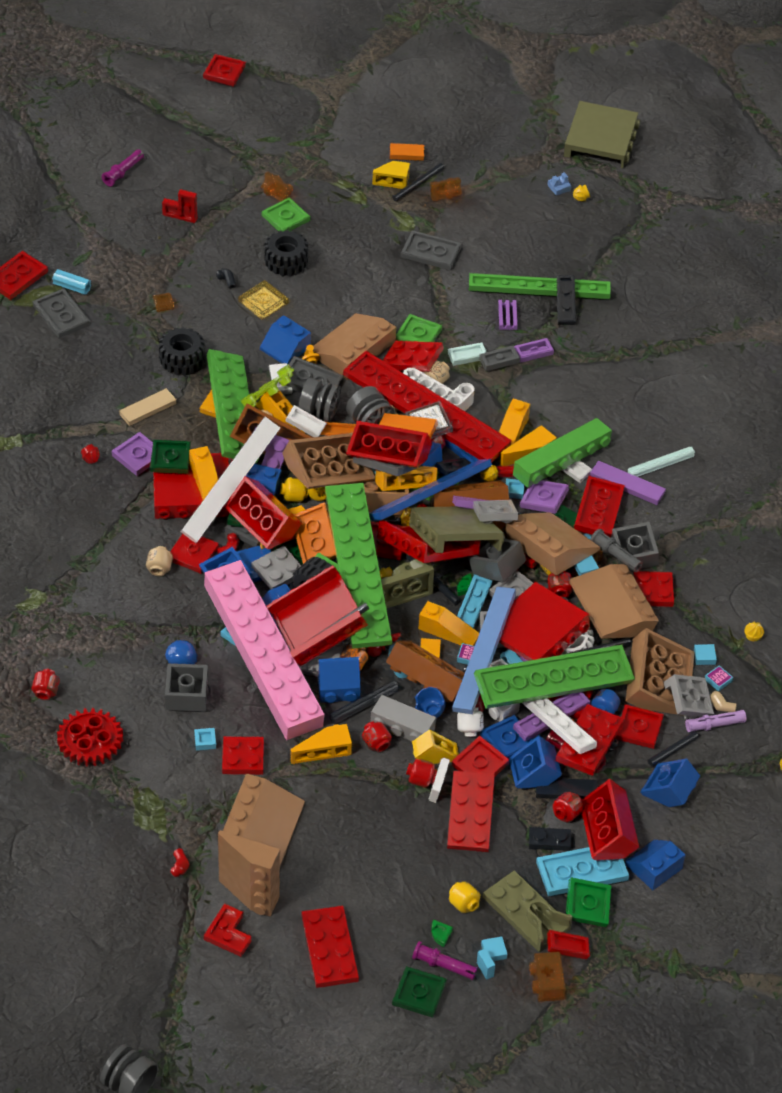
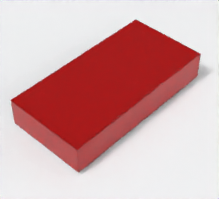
(568, 944)

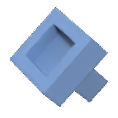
(559, 184)

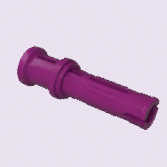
(118, 171)
(434, 957)

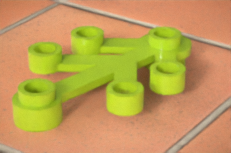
(270, 387)

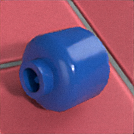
(606, 700)

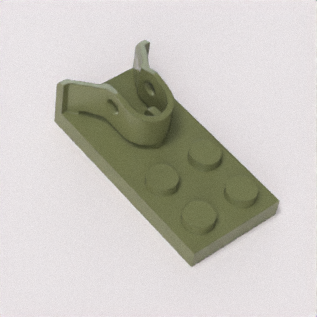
(408, 584)
(526, 910)

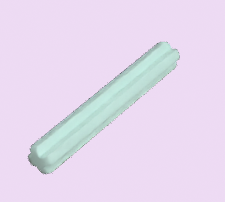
(662, 462)

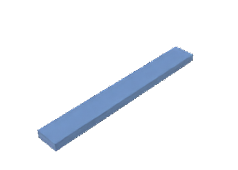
(484, 648)

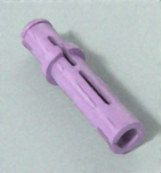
(707, 722)

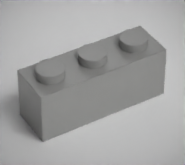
(401, 718)

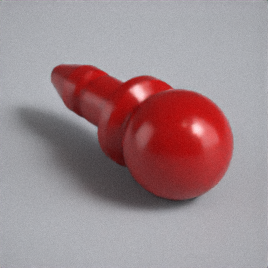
(377, 650)

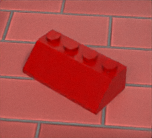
(389, 444)
(262, 513)
(609, 822)

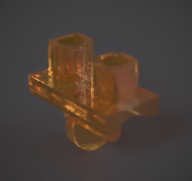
(274, 186)
(445, 189)

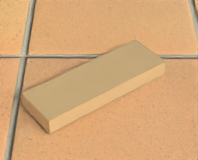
(147, 407)

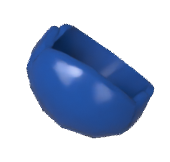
(181, 653)
(430, 701)

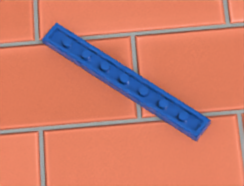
(430, 489)

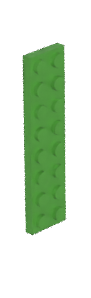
(228, 389)
(553, 676)

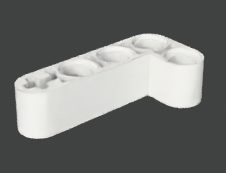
(460, 397)

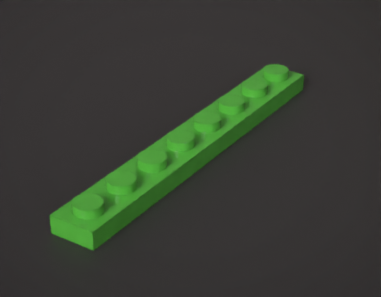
(535, 285)

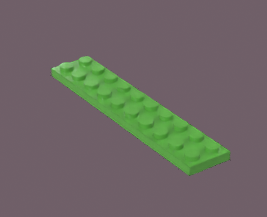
(358, 560)

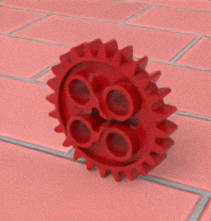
(89, 737)

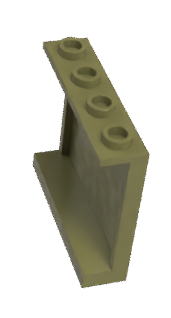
(602, 131)
(452, 524)

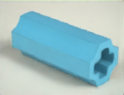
(71, 281)

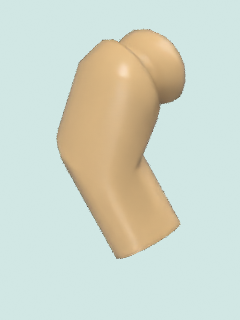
(720, 703)

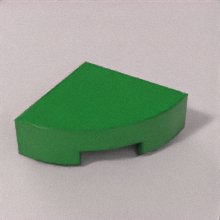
(463, 585)
(441, 932)

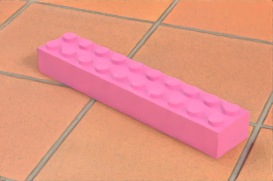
(264, 650)

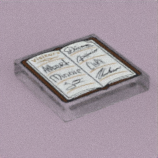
(434, 411)

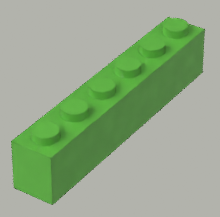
(562, 452)

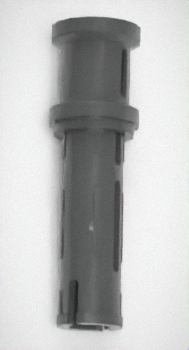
(610, 545)

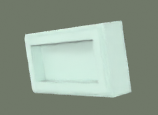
(466, 353)

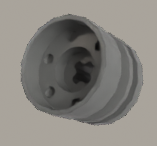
(323, 401)
(368, 405)
(128, 1071)

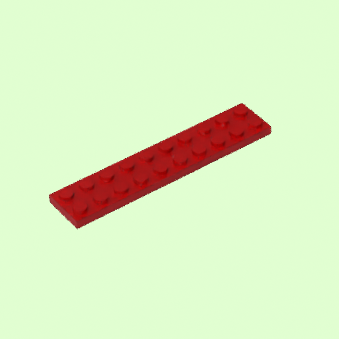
(408, 395)

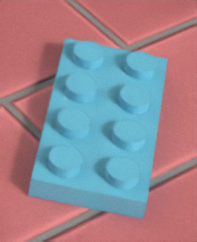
(578, 863)

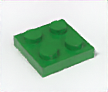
(588, 901)

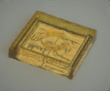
(263, 299)

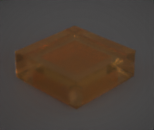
(163, 302)

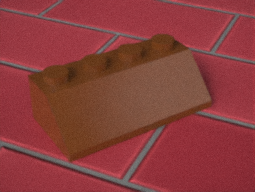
(251, 418)
(483, 490)
(430, 672)

